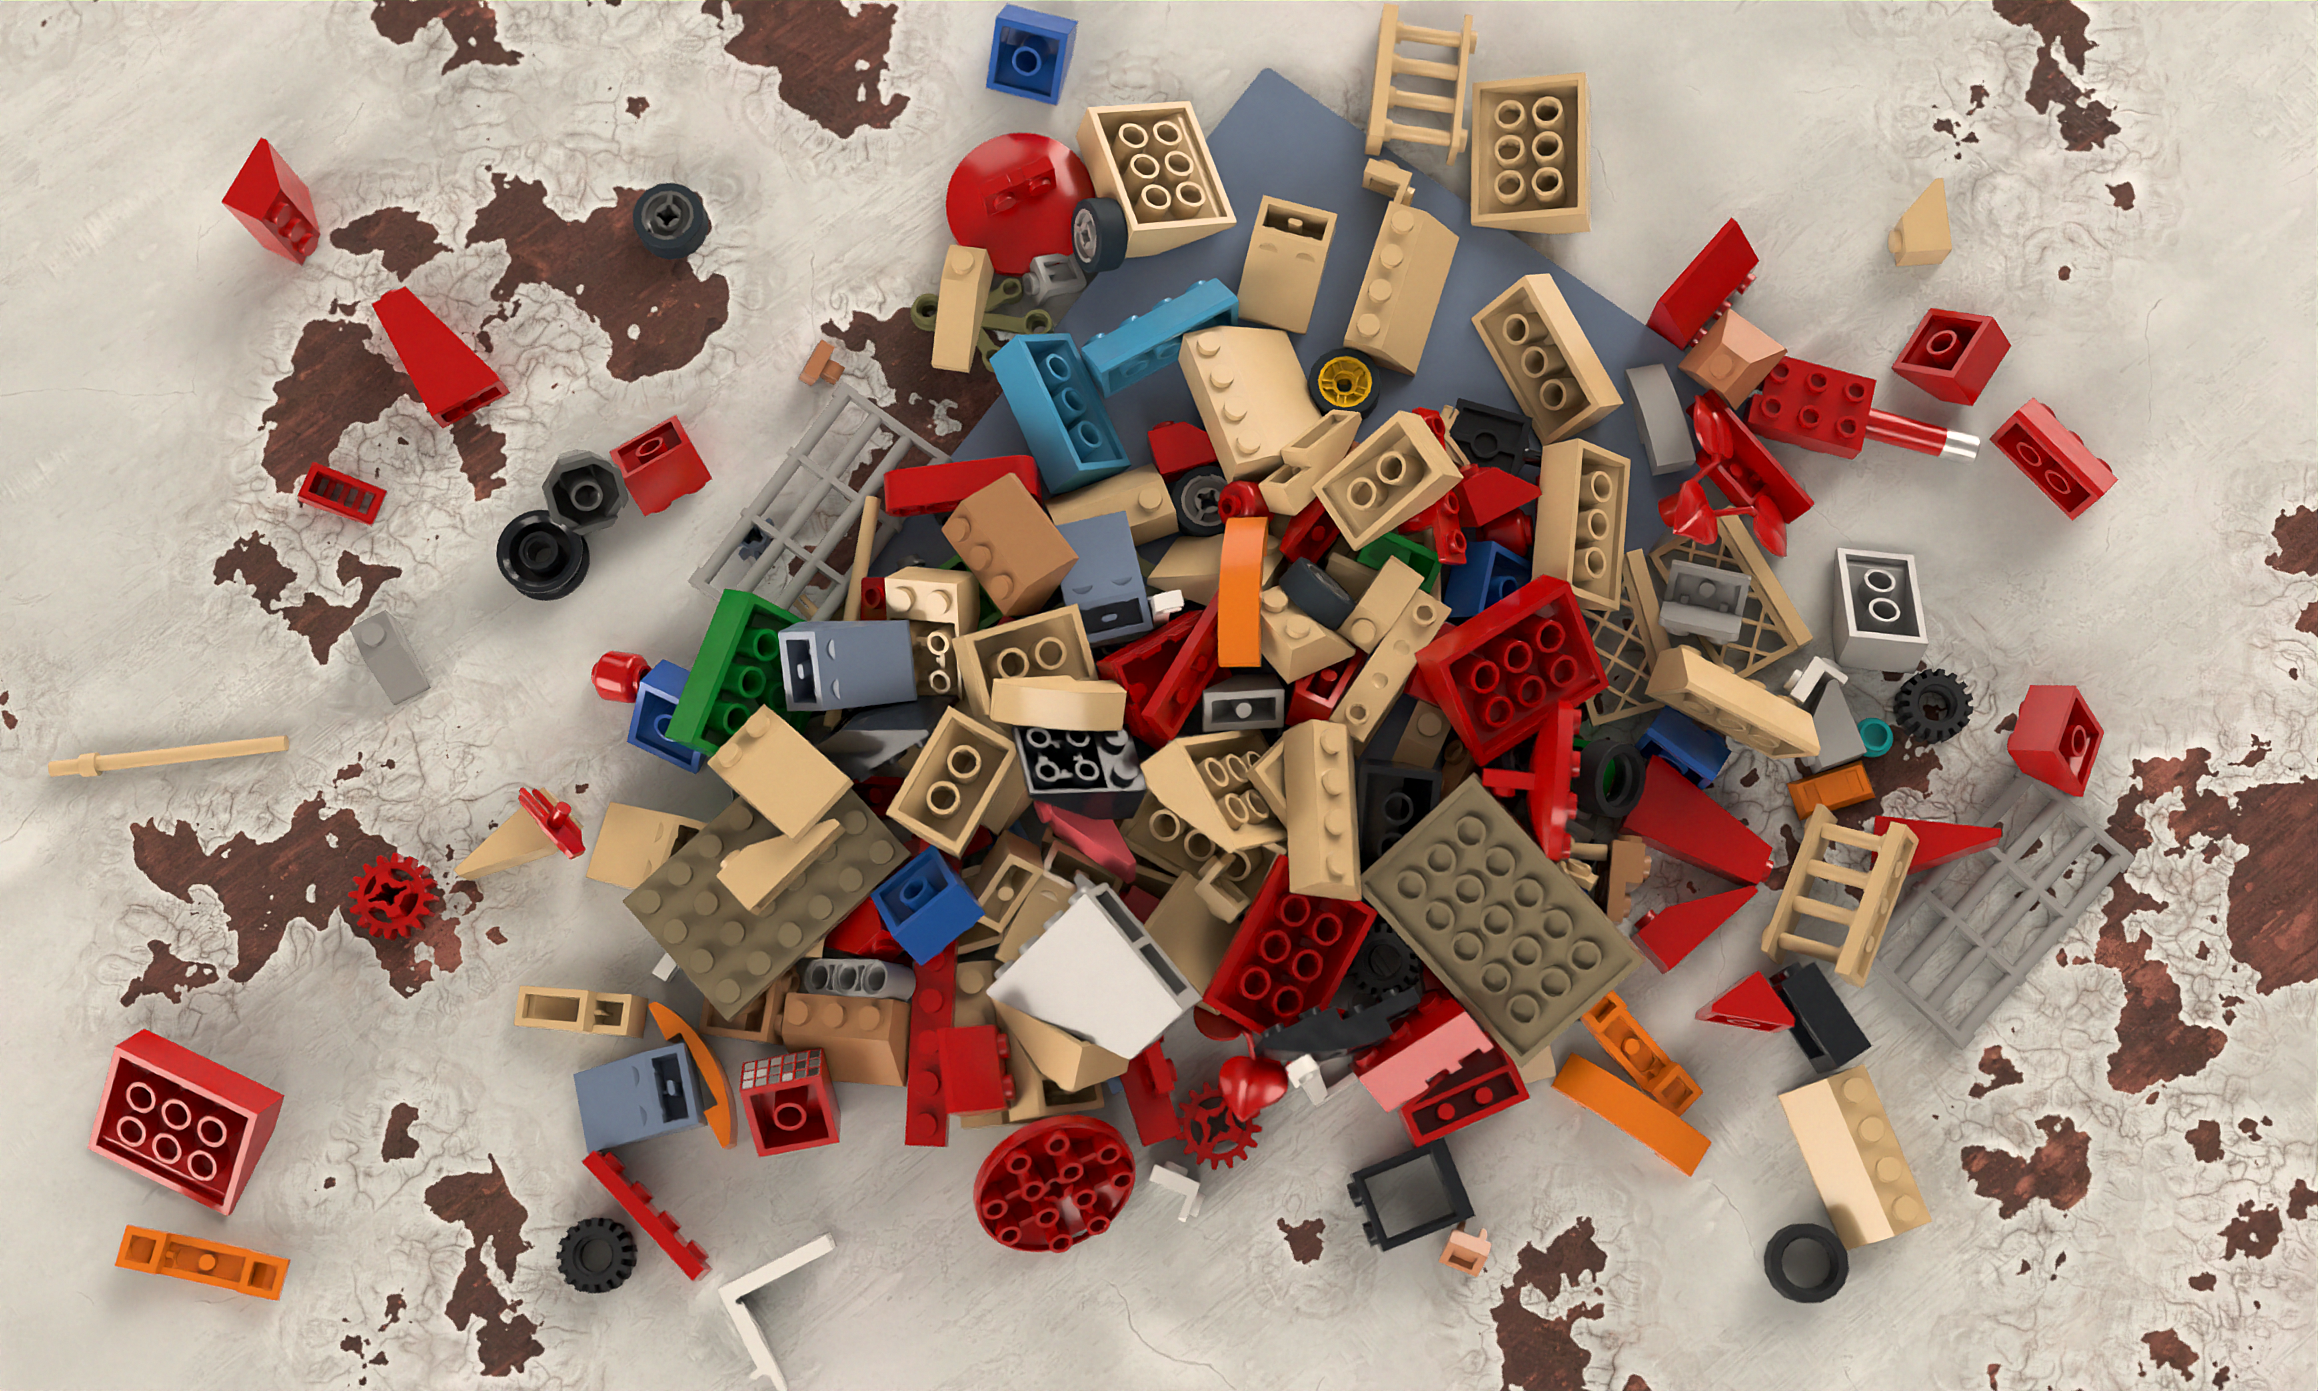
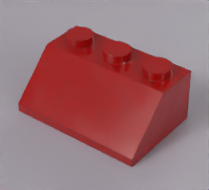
(274, 204)
(1705, 288)
(2054, 458)

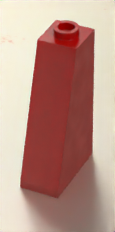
(440, 364)
(1695, 829)

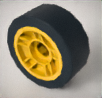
(1345, 367)

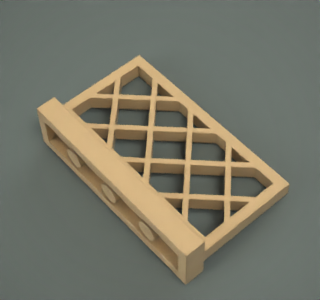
(1764, 588)
(1652, 637)

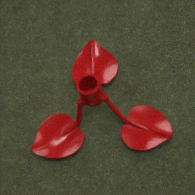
(1690, 510)
(1245, 1081)

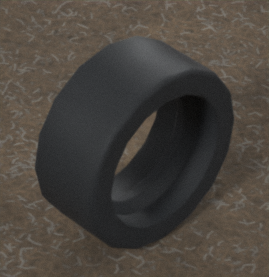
(1628, 780)
(1838, 1263)

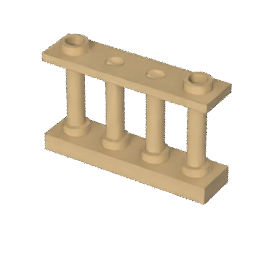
(1386, 96)
(1388, 670)
(1865, 922)

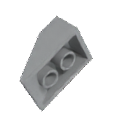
(1877, 611)

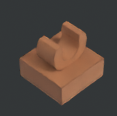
(821, 365)
(1465, 1251)

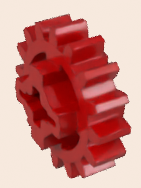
(378, 900)
(1201, 1115)

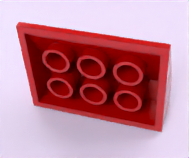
(1512, 665)
(1286, 954)
(183, 1120)

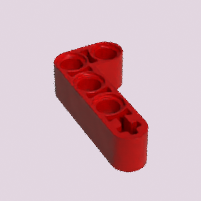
(945, 485)

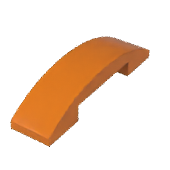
(1241, 592)
(1640, 1055)
(1632, 1113)
(723, 1115)
(203, 1261)

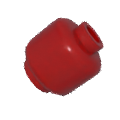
(1242, 500)
(1510, 530)
(619, 676)

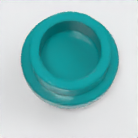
(1876, 736)

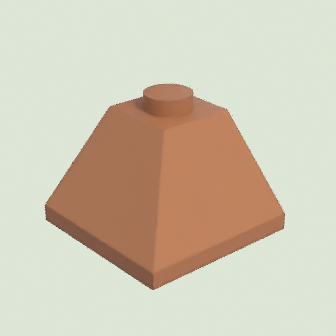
(1732, 358)

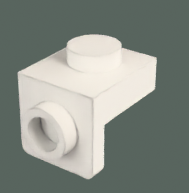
(1816, 670)
(1174, 1178)

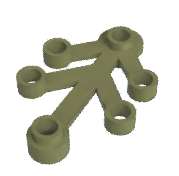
(990, 321)

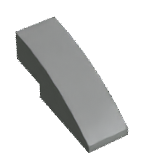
(1659, 419)

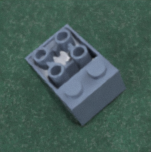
(1105, 578)
(846, 664)
(640, 1098)

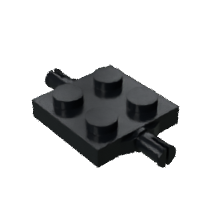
(1494, 437)

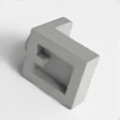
(1052, 280)

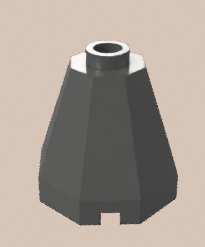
(584, 491)

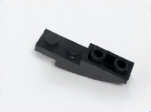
(1329, 1036)

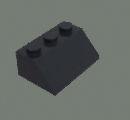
(1391, 803)

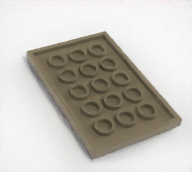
(1499, 921)
(725, 945)

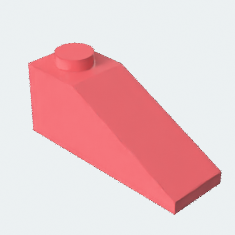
(1092, 837)

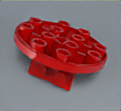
(1017, 199)
(1547, 780)
(1054, 1183)

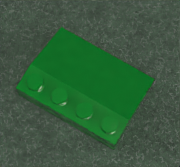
(735, 674)

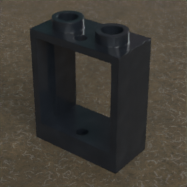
(1821, 1020)
(1449, 1180)

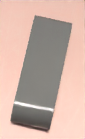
(860, 979)

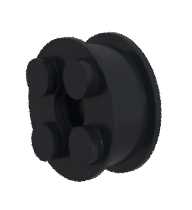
(555, 576)

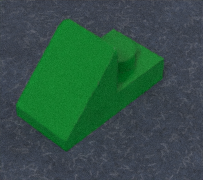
(1410, 553)

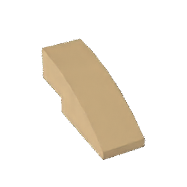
(1308, 460)
(1059, 703)
(581, 1011)

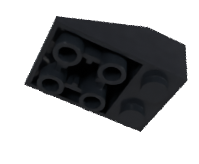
(882, 733)
(1082, 770)

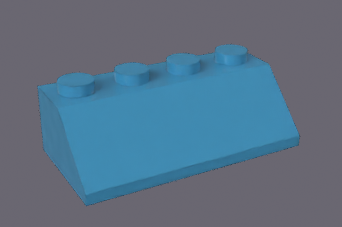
(1155, 339)
(1059, 411)

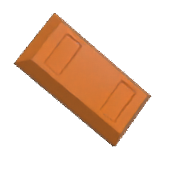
(1831, 788)

